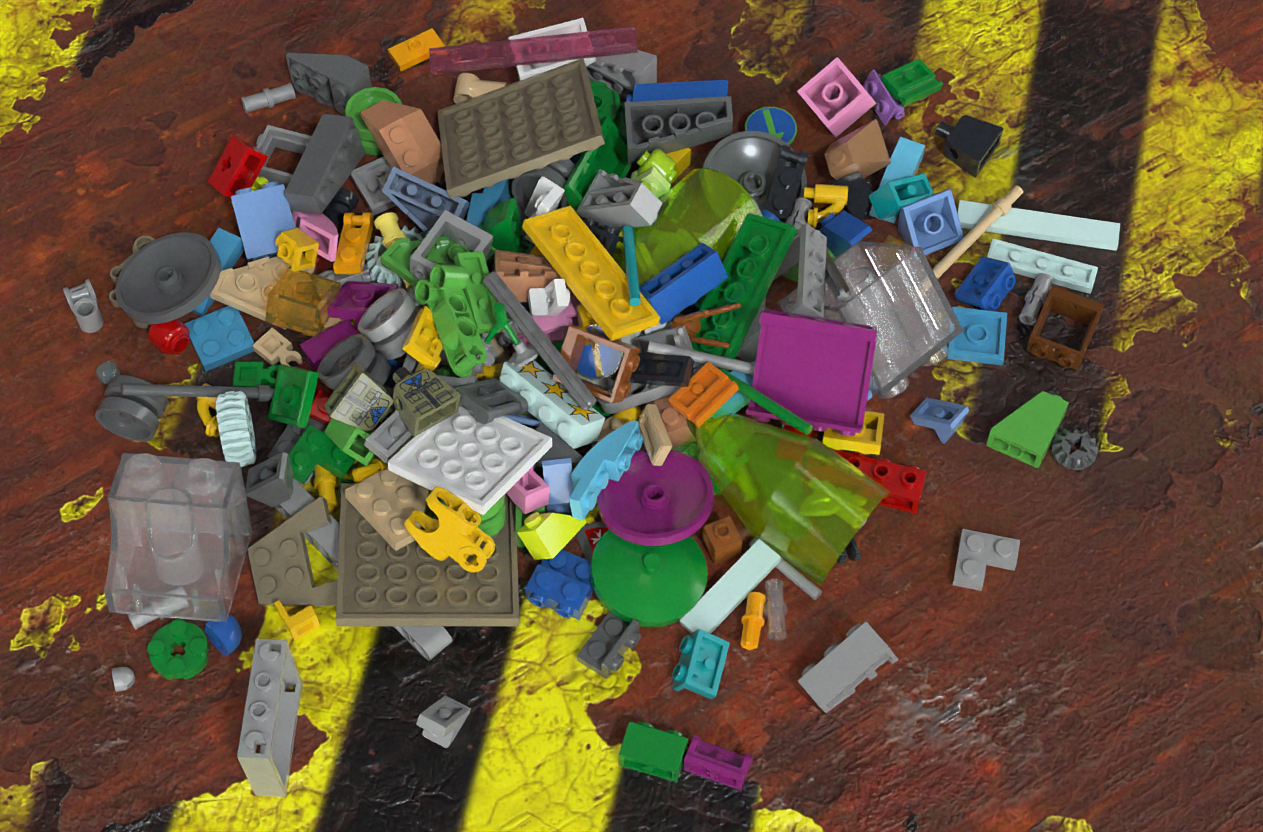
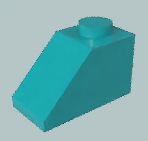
(899, 193)

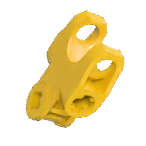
(454, 533)

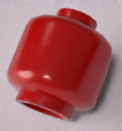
(170, 336)

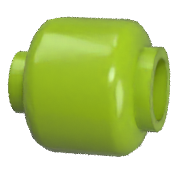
(660, 161)

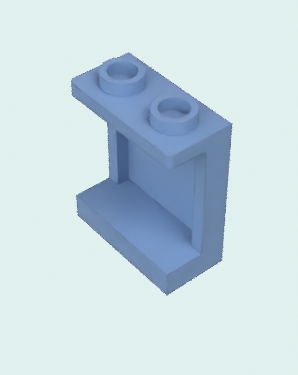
(262, 218)

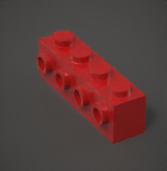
(902, 481)

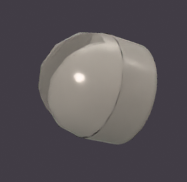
(123, 678)

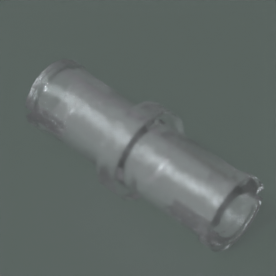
(775, 609)

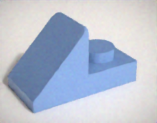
(941, 416)

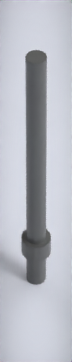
(260, 392)

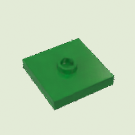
(293, 396)

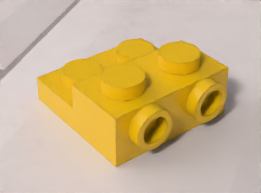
(865, 442)

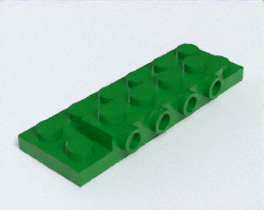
(750, 268)

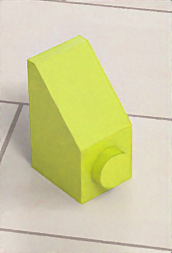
(548, 533)

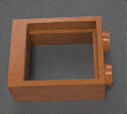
(572, 352)

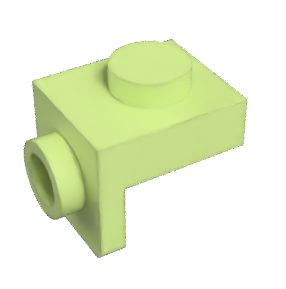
(658, 183)

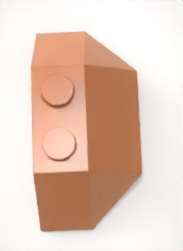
(406, 139)

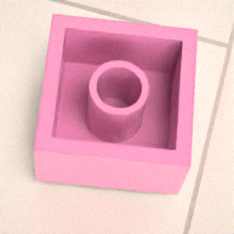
(836, 97)

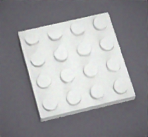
(471, 457)

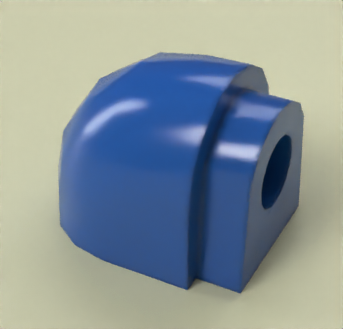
(223, 635)

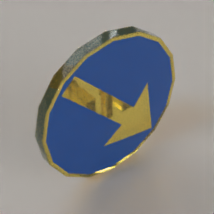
(598, 359)

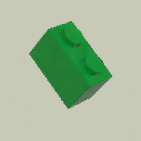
(653, 751)

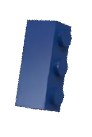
(684, 282)

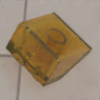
(301, 302)

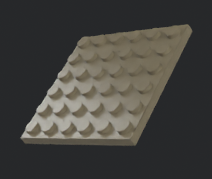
(518, 128)
(414, 588)

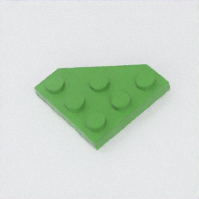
(399, 254)

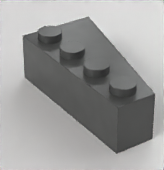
(675, 124)
(325, 164)

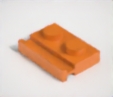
(704, 394)

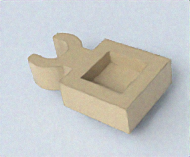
(276, 349)

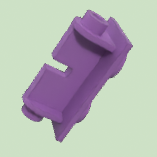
(887, 106)

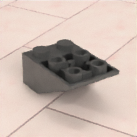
(328, 77)

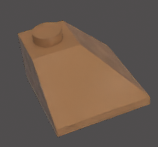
(858, 151)

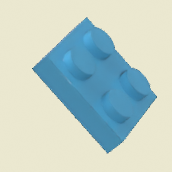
(981, 336)
(220, 337)

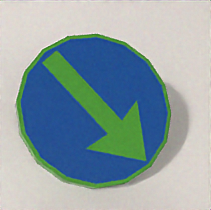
(774, 122)

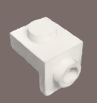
(549, 300)

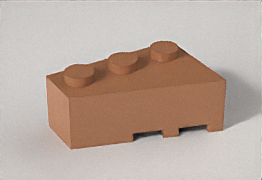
(524, 272)

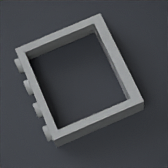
(810, 251)
(270, 718)

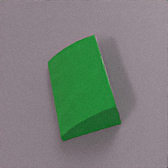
(607, 157)

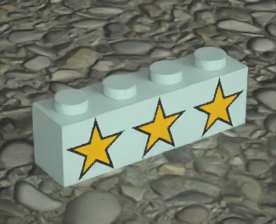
(553, 404)

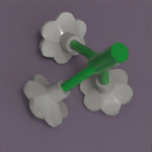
(522, 353)

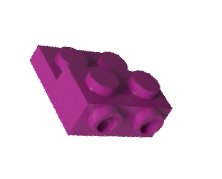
(356, 298)

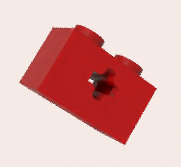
(237, 167)

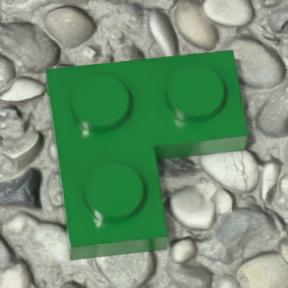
(318, 449)

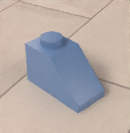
(558, 476)

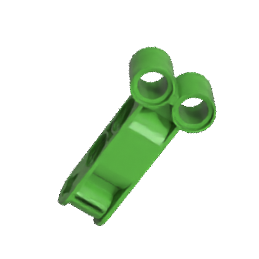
(452, 316)

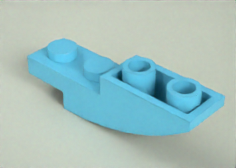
(603, 462)

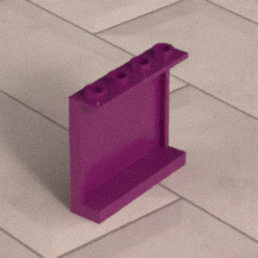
(814, 369)

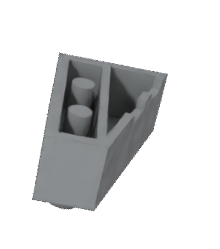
(619, 202)
(846, 666)

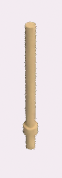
(999, 209)

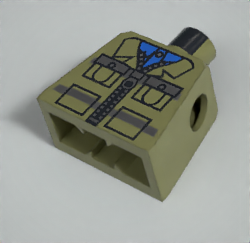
(423, 399)
(360, 400)

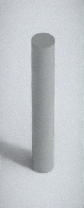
(796, 577)

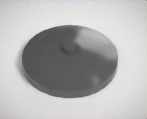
(751, 161)
(168, 278)

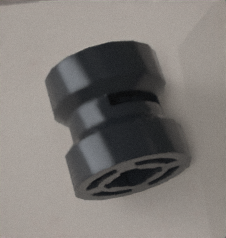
(342, 203)

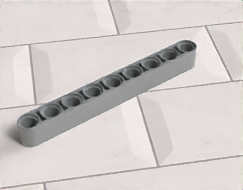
(425, 639)

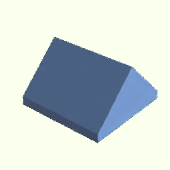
(931, 222)

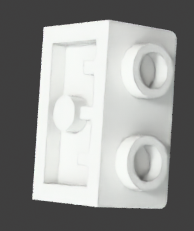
(544, 199)

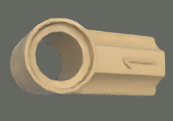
(470, 86)

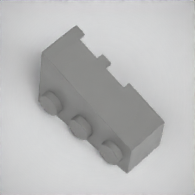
(624, 71)

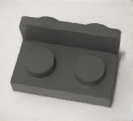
(609, 644)

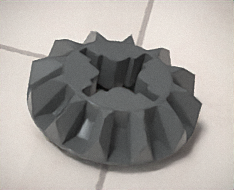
(1078, 459)

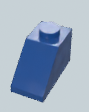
(843, 231)

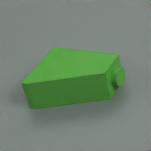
(1029, 429)

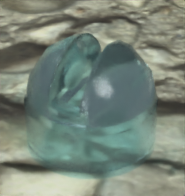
(107, 371)

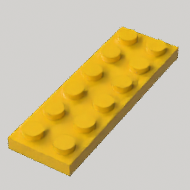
(589, 272)

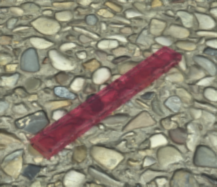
(533, 50)

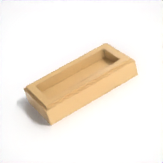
(654, 435)

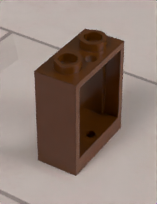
(1063, 303)

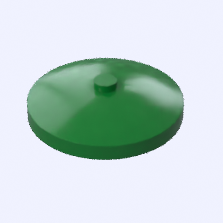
(648, 581)

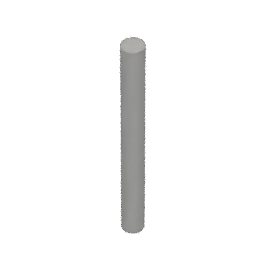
(703, 358)

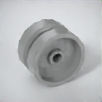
(389, 322)

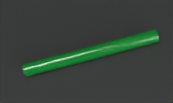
(770, 405)

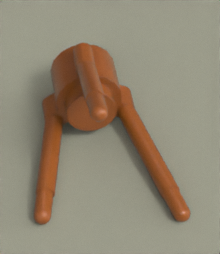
(693, 325)

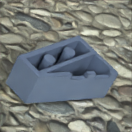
(421, 199)

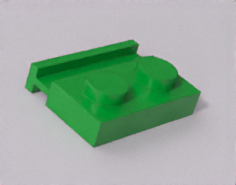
(911, 82)

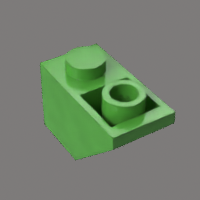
(350, 440)

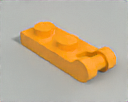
(353, 243)

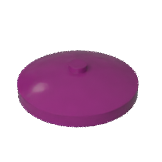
(657, 502)

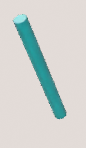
(631, 265)

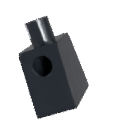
(969, 142)

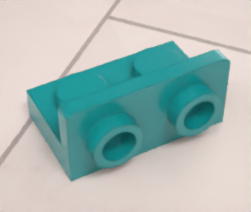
(700, 663)

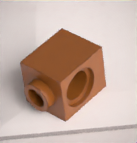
(722, 540)

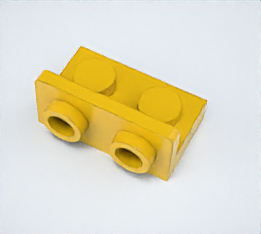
(424, 341)

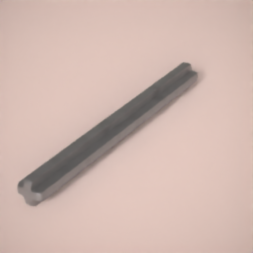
(539, 341)

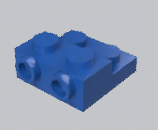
(561, 585)

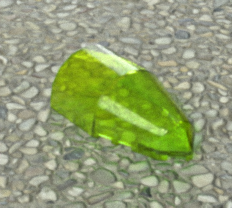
(698, 209)
(788, 489)

